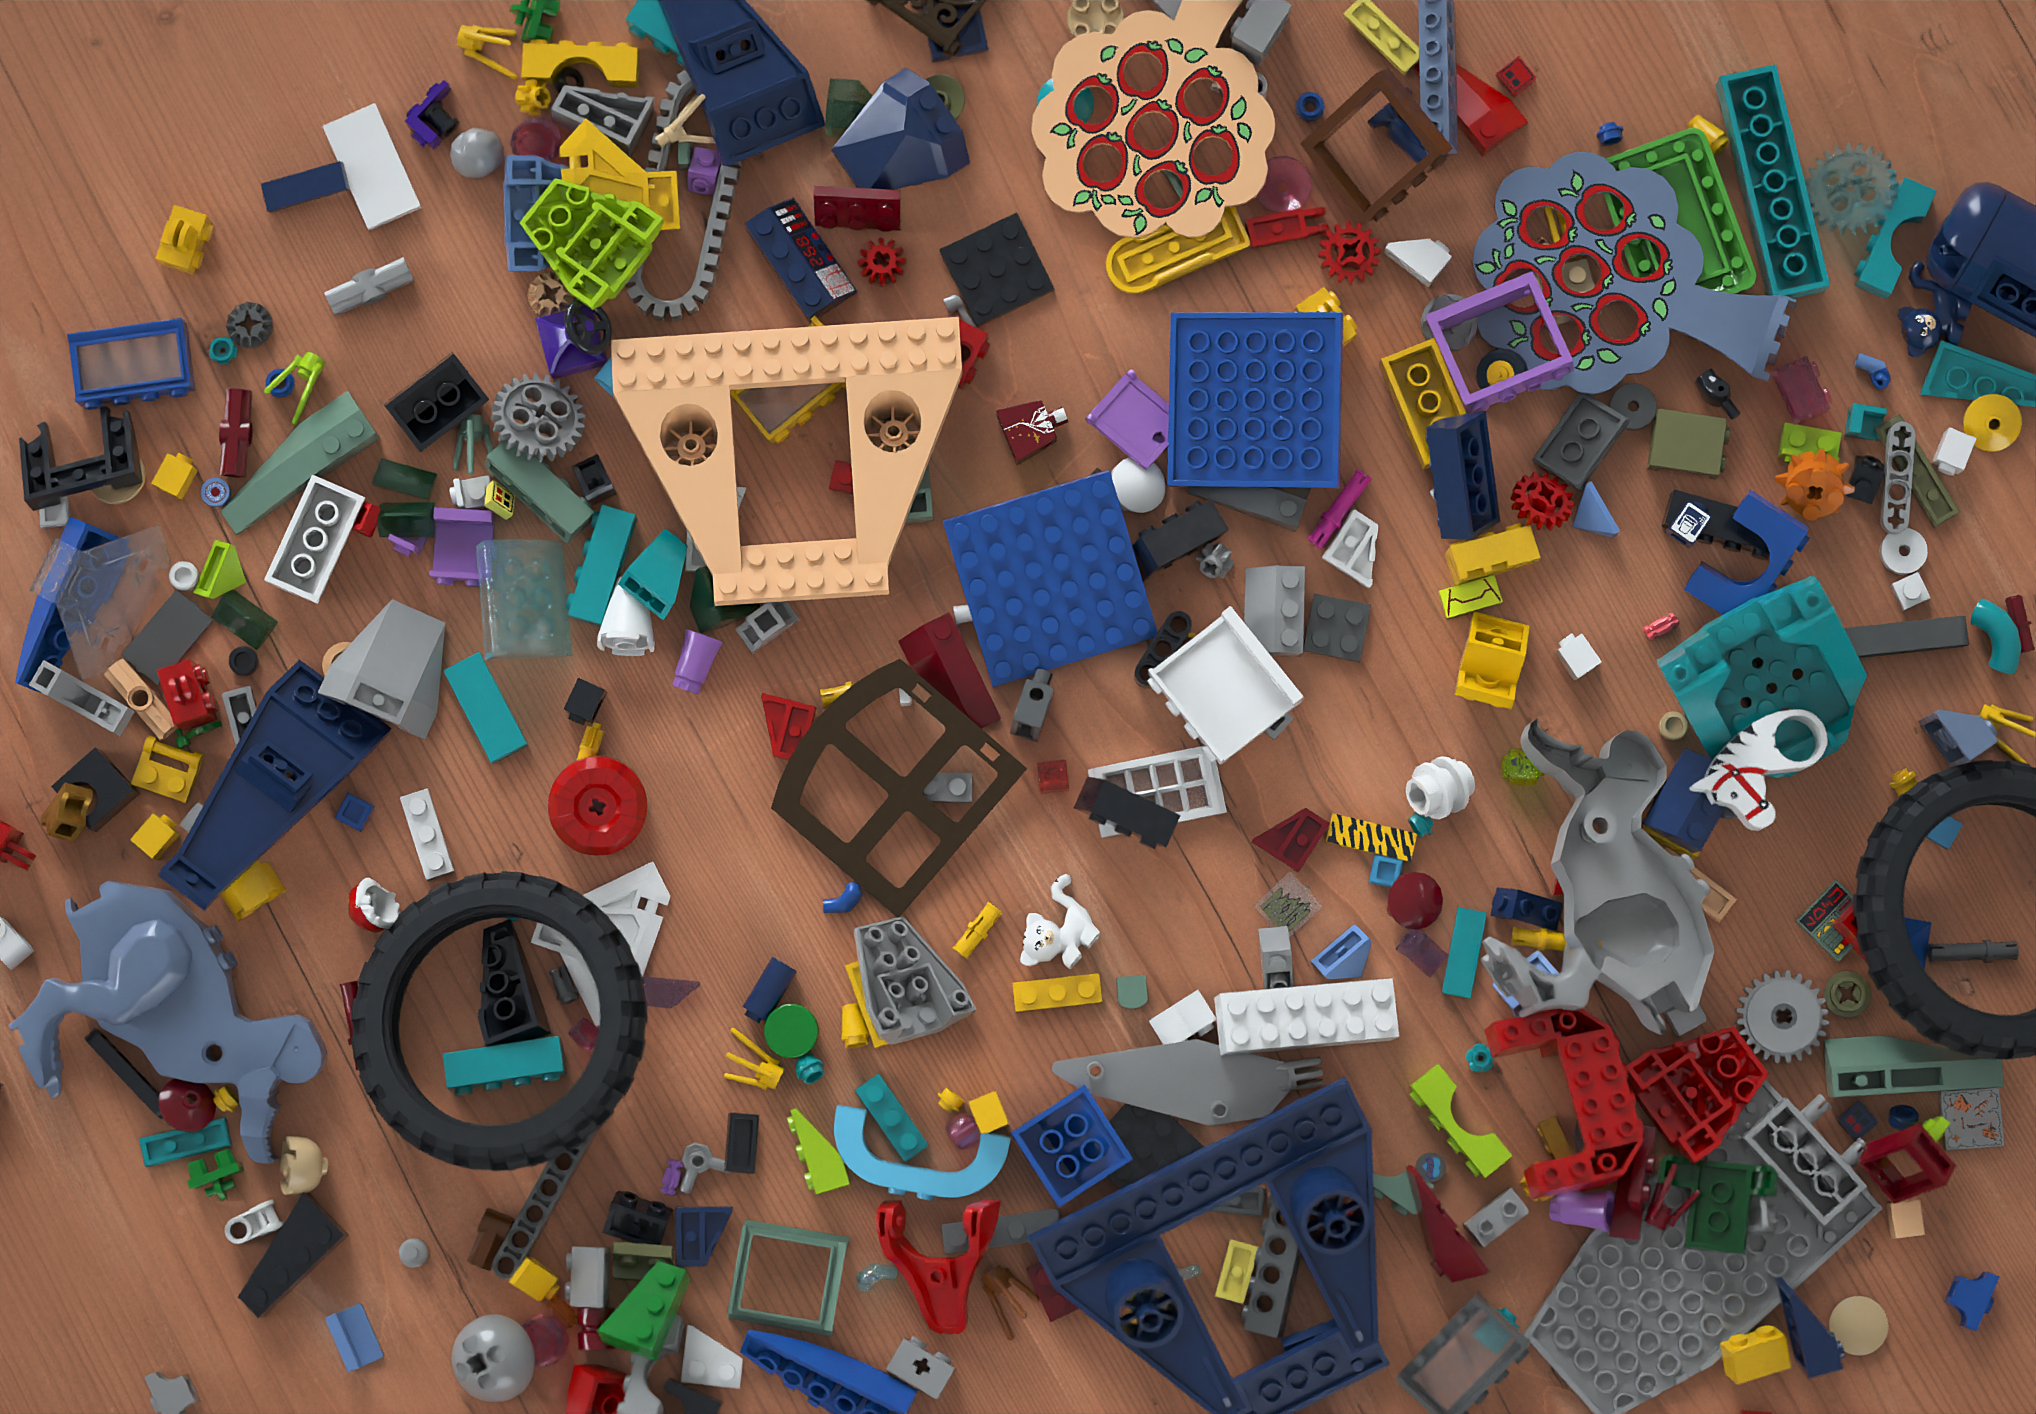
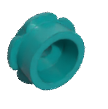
(219, 343)
(1421, 824)
(1472, 1057)

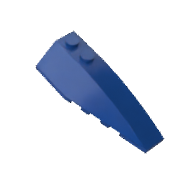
(45, 631)
(828, 1377)

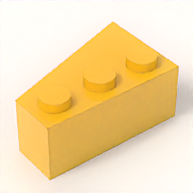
(1492, 554)

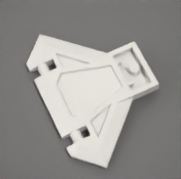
(620, 903)

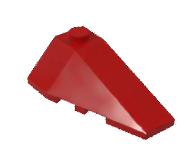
(1483, 112)
(595, 1390)

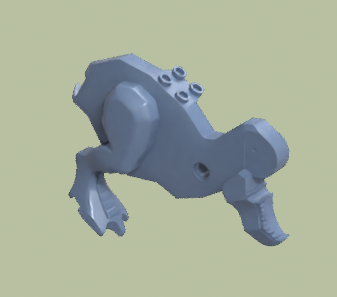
(170, 990)

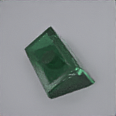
(404, 479)
(406, 519)
(244, 619)

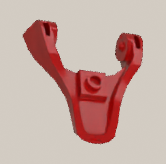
(938, 1283)

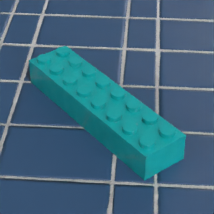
(1772, 183)

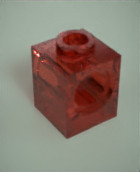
(1052, 776)

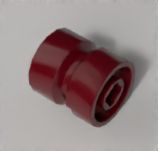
(591, 1320)

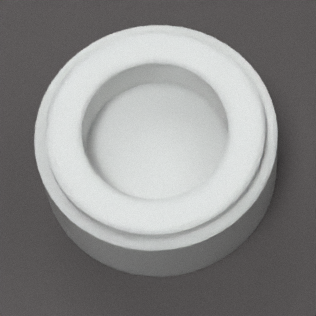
(184, 576)

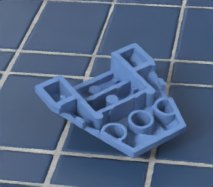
(523, 185)

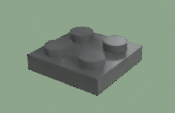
(1336, 628)

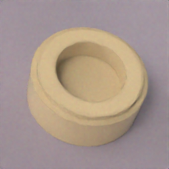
(1673, 726)

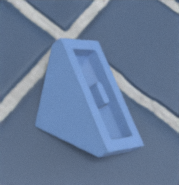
(1593, 514)
(1345, 955)

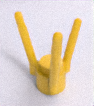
(474, 37)
(1996, 717)
(768, 1073)

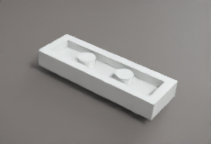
(427, 834)

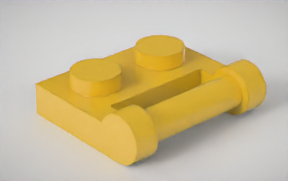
(165, 779)

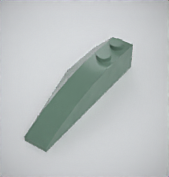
(311, 449)

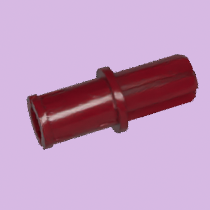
(2017, 612)

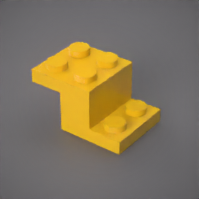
(1492, 660)

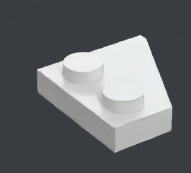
(1354, 548)
(709, 1361)

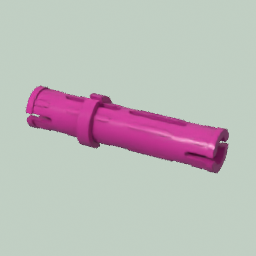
(1332, 519)

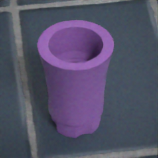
(695, 661)
(1583, 1209)

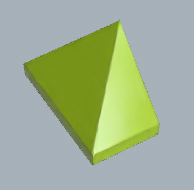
(221, 571)

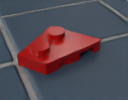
(786, 723)

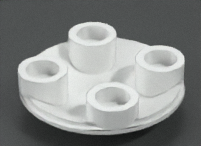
(1138, 488)

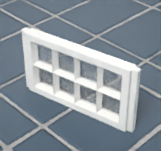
(1175, 780)

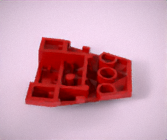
(1697, 1088)

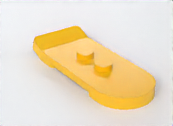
(1163, 256)

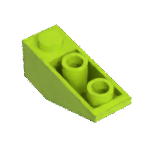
(823, 1161)

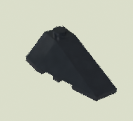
(510, 999)

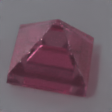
(584, 1034)

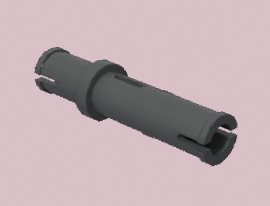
(1983, 951)

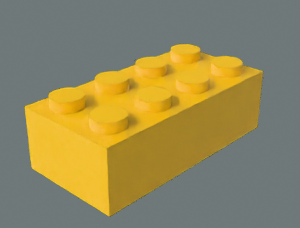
(1421, 392)

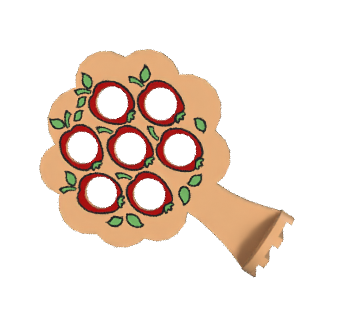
(1186, 54)

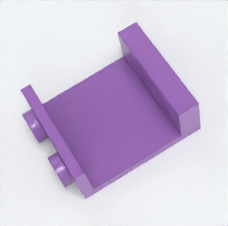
(456, 542)

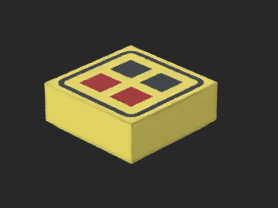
(499, 500)

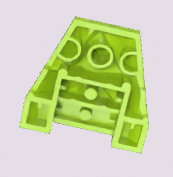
(591, 238)

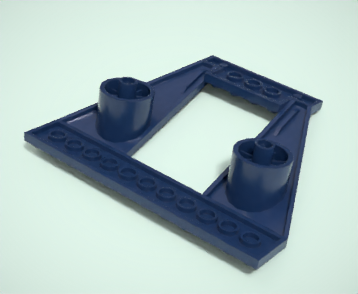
(1303, 1156)

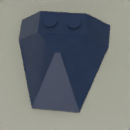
(902, 137)

